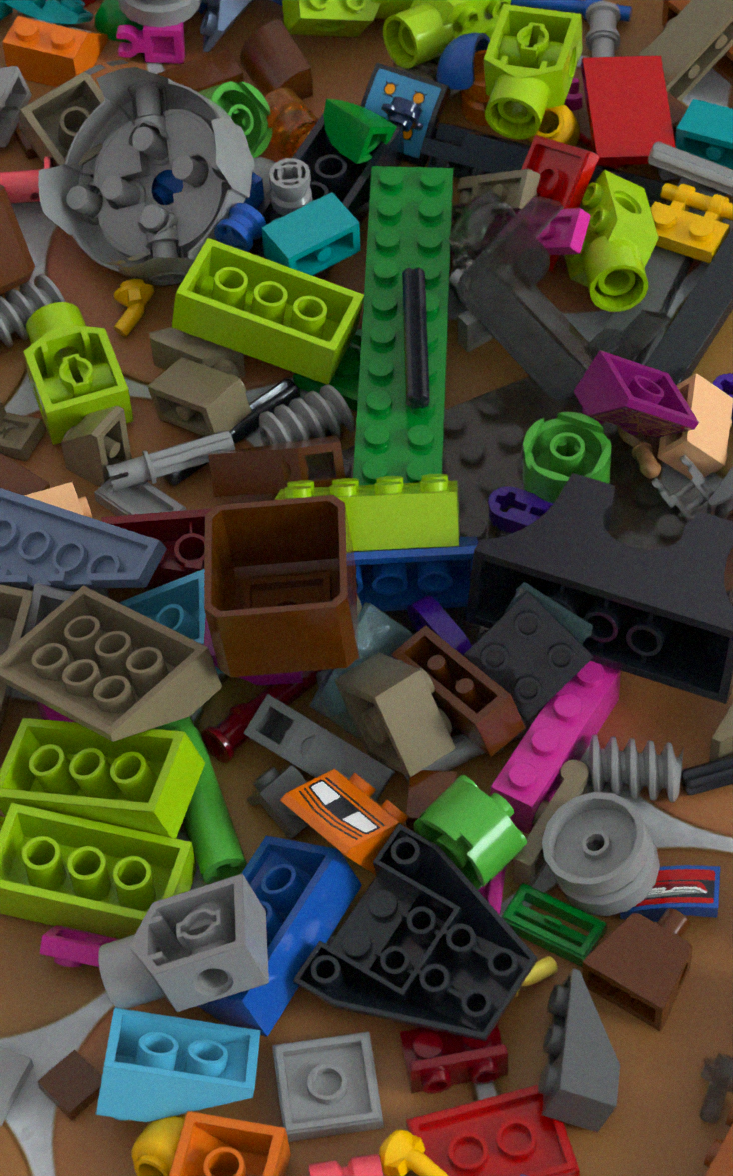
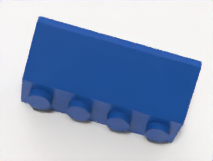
(402, 576)
(304, 899)

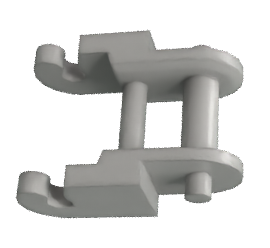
(674, 499)

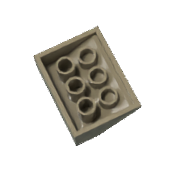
(110, 667)

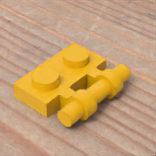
(688, 232)

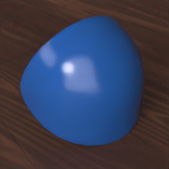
(457, 60)

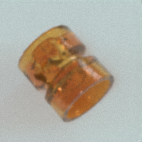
(289, 120)

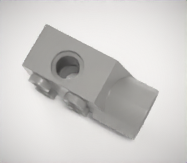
(190, 949)

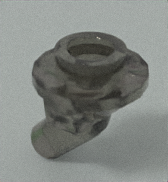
(720, 1075)

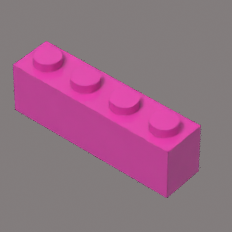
(556, 736)

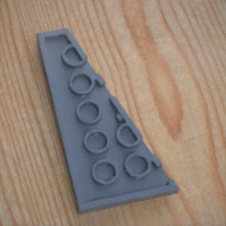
(69, 549)

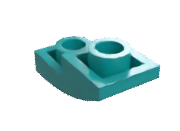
(53, 10)

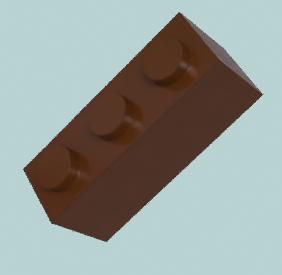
(464, 692)

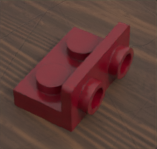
(443, 1059)

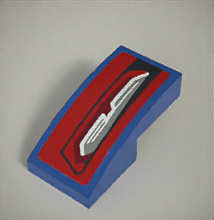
(684, 888)

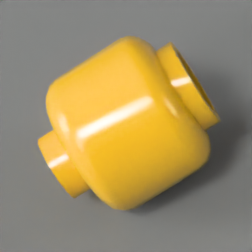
(559, 125)
(157, 1146)

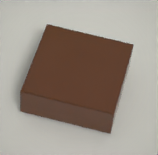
(71, 1084)

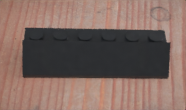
(480, 154)

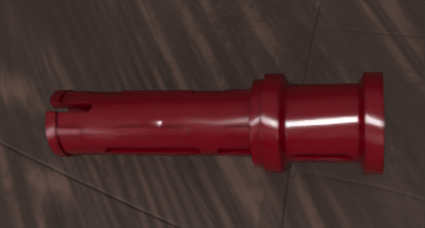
(228, 734)

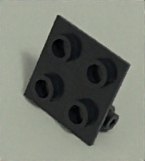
(529, 655)

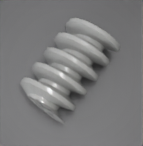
(20, 305)
(306, 418)
(634, 768)

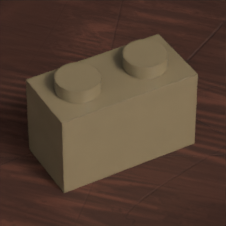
(199, 398)

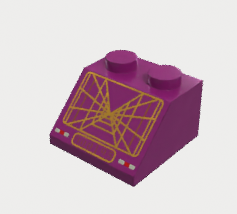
(633, 397)

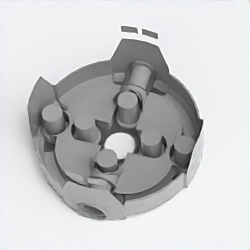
(147, 129)

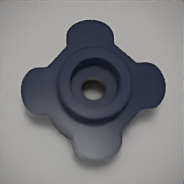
(404, 112)

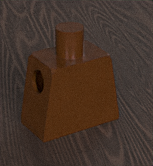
(642, 966)

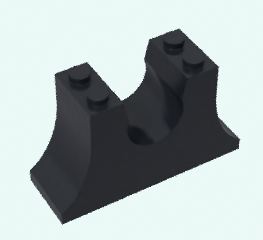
(650, 609)

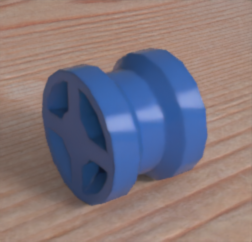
(241, 227)

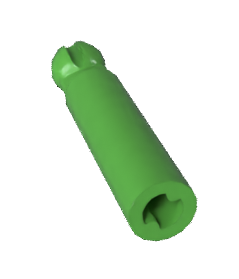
(208, 818)

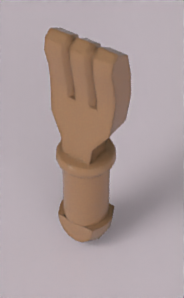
(642, 453)

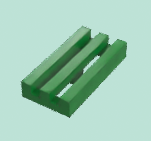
(549, 930)

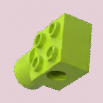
(337, 17)
(432, 24)
(529, 67)
(615, 243)
(71, 369)

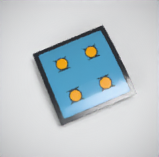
(428, 94)

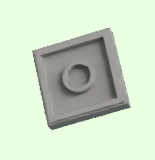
(327, 1086)

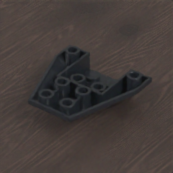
(421, 947)

